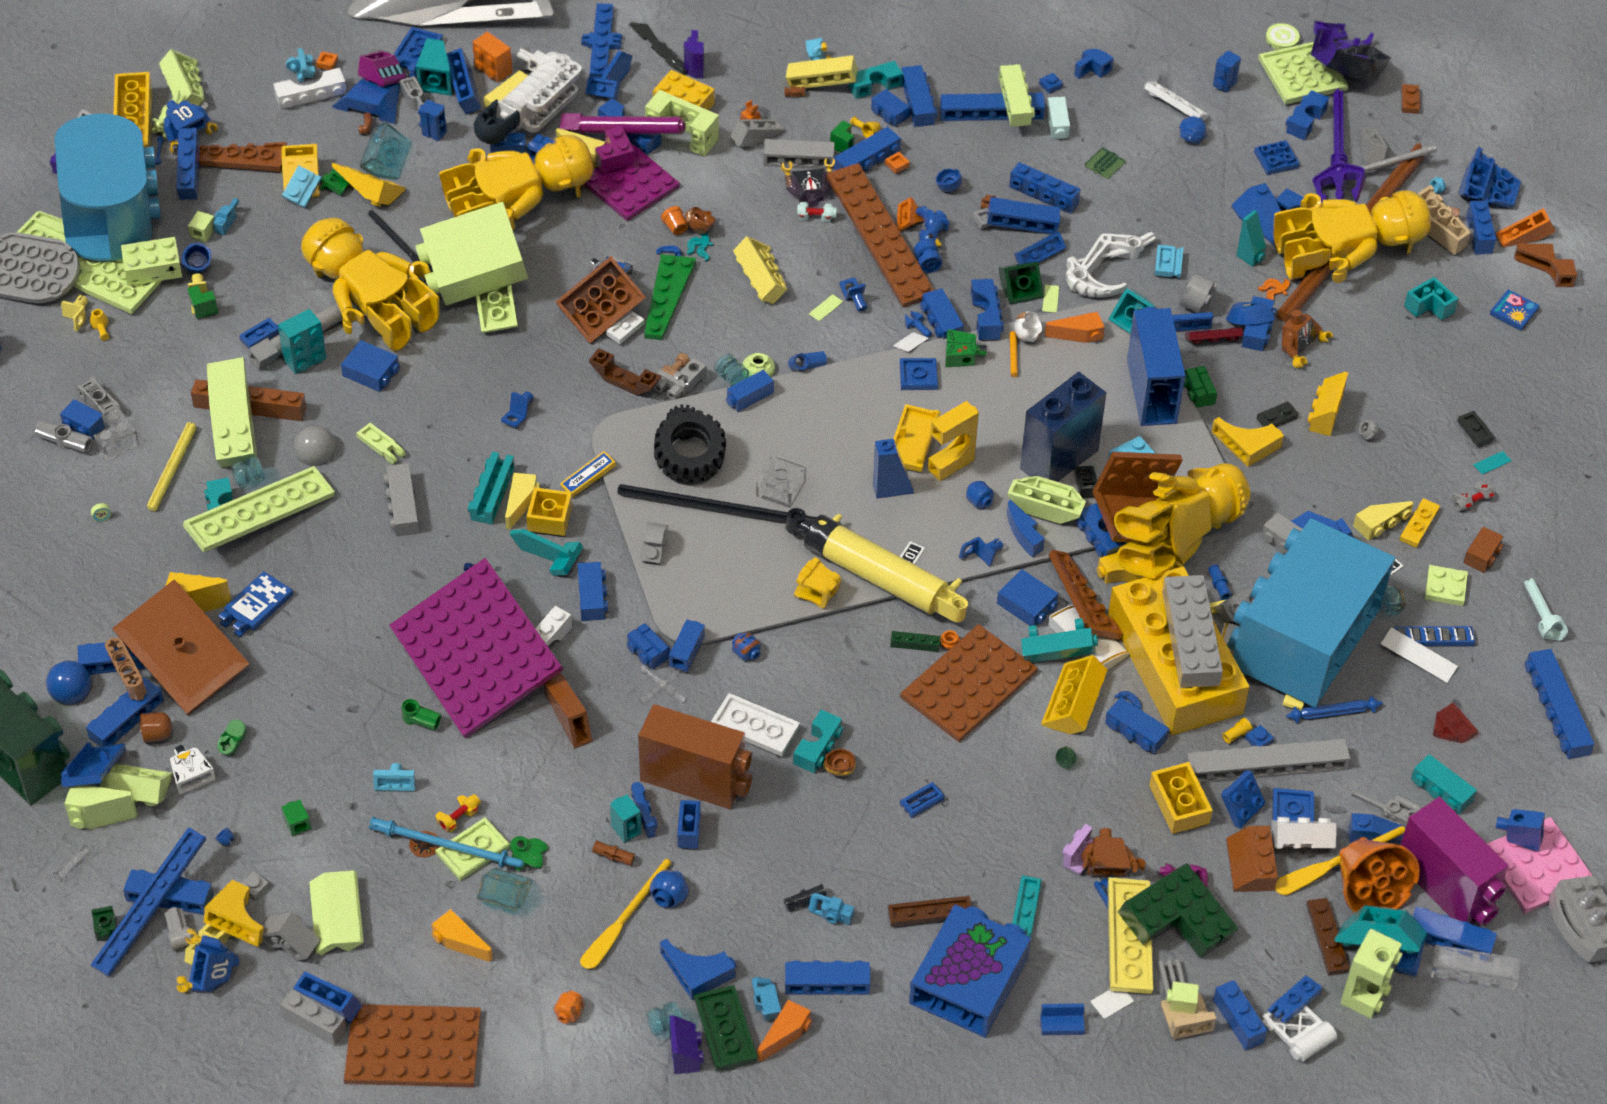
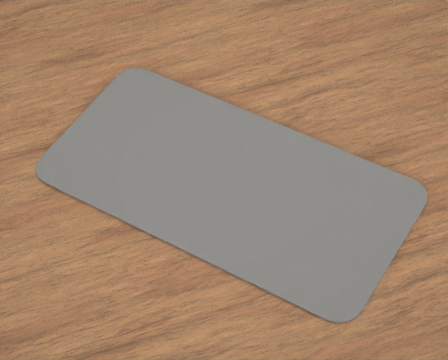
(744, 569)

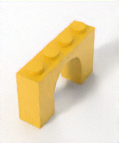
(958, 424)

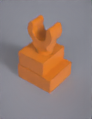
(750, 112)

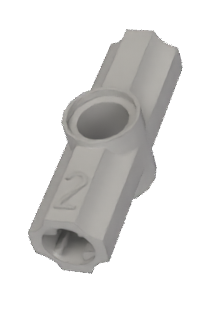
(63, 436)

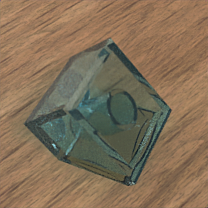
(503, 889)

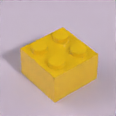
(549, 511)

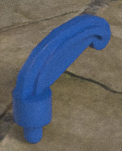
(669, 248)
(1131, 697)

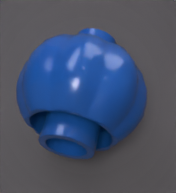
(667, 886)

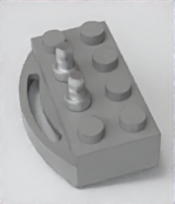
(1581, 916)

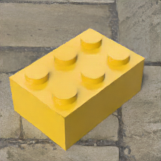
(687, 89)
(1180, 797)

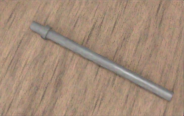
(1424, 151)

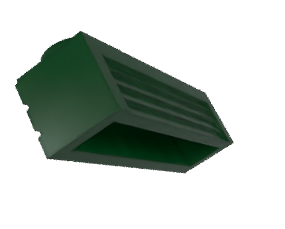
(915, 641)

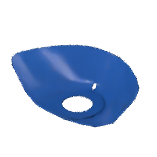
(1251, 315)

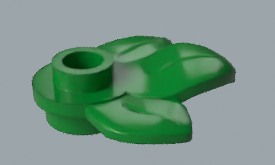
(530, 852)

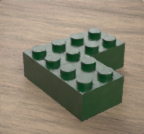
(1180, 902)

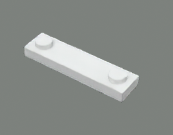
(1159, 91)

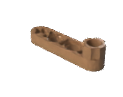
(136, 689)

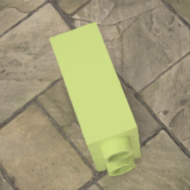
(471, 254)

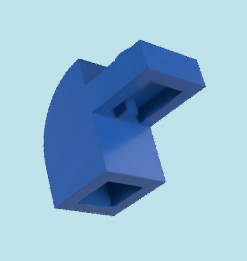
(1095, 61)

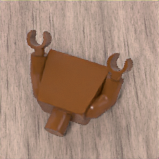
(1109, 856)

